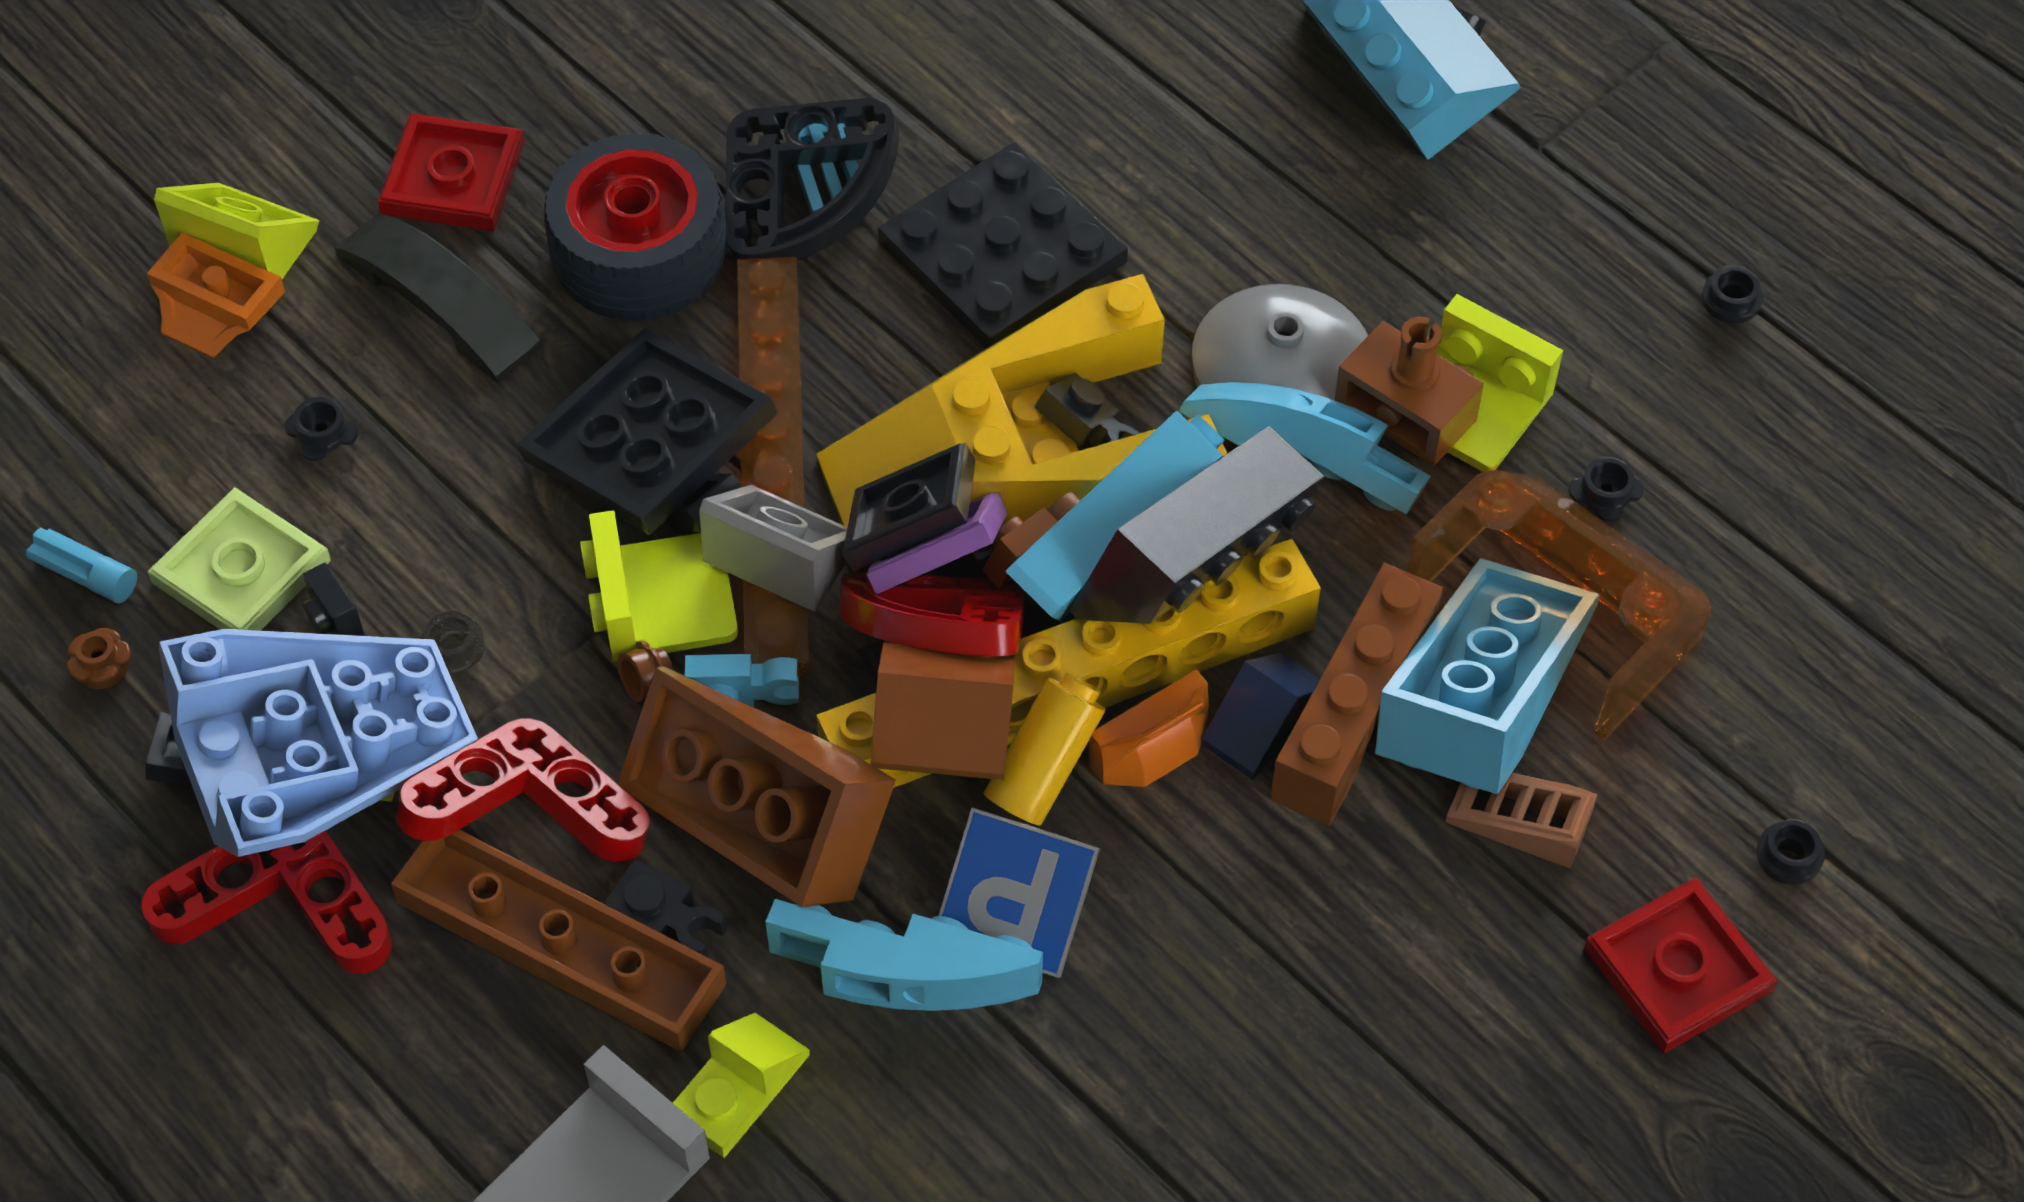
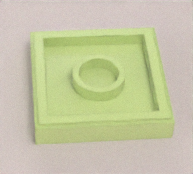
(238, 564)

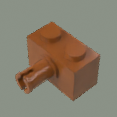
(1411, 388)

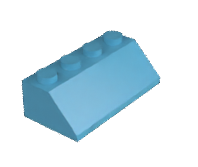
(1418, 63)

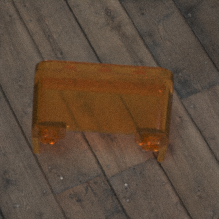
(1644, 591)

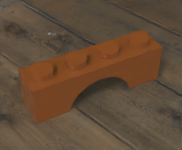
(1345, 706)

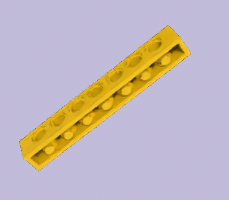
(1250, 610)

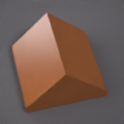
(942, 712)

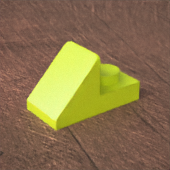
(743, 1076)

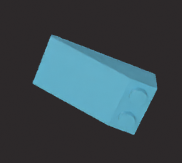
(1483, 675)

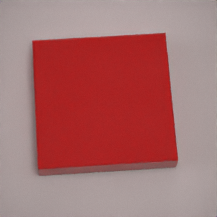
(451, 172)
(1680, 965)

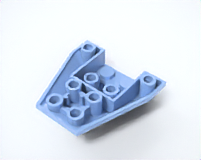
(304, 727)

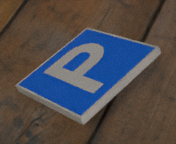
(1020, 884)

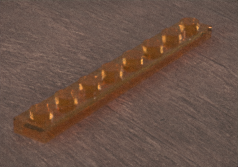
(775, 454)

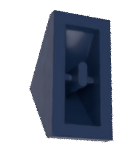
(1259, 712)

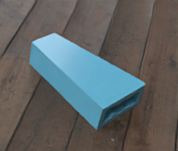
(1068, 552)

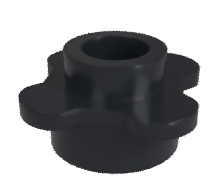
(316, 415)
(1611, 475)

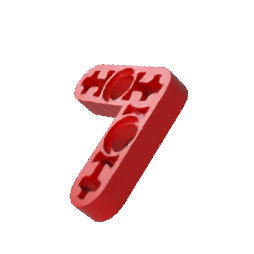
(515, 766)
(290, 869)

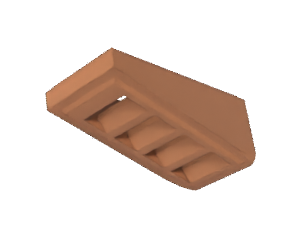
(1533, 838)

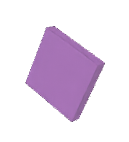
(982, 526)

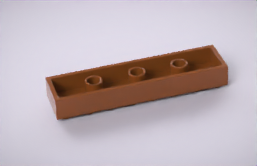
(561, 936)

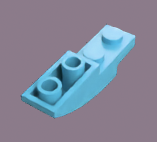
(1329, 433)
(928, 969)

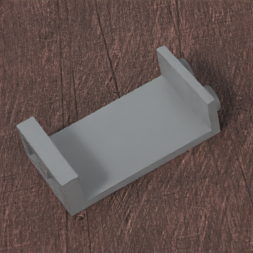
(608, 1146)

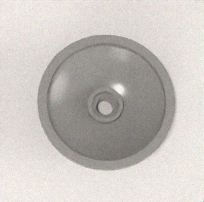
(1244, 344)

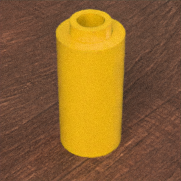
(1047, 748)

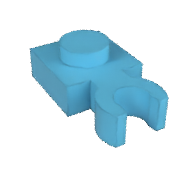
(740, 679)

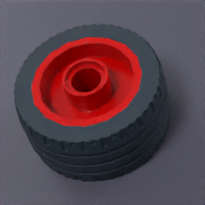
(635, 226)

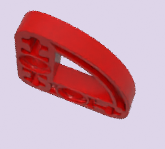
(938, 613)

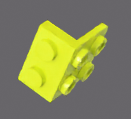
(656, 591)

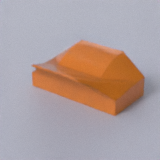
(210, 294)
(1152, 735)

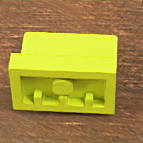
(1516, 375)

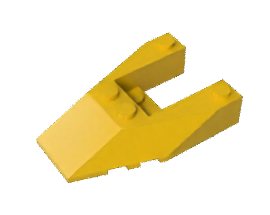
(993, 409)

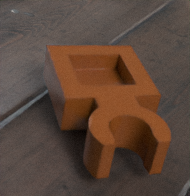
(1018, 536)

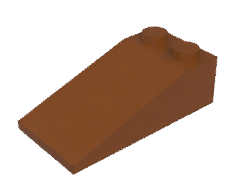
(756, 789)

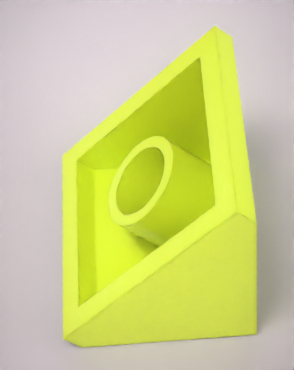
(236, 224)

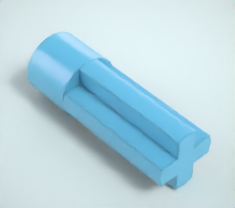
(82, 565)

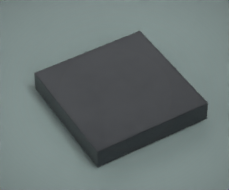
(909, 506)

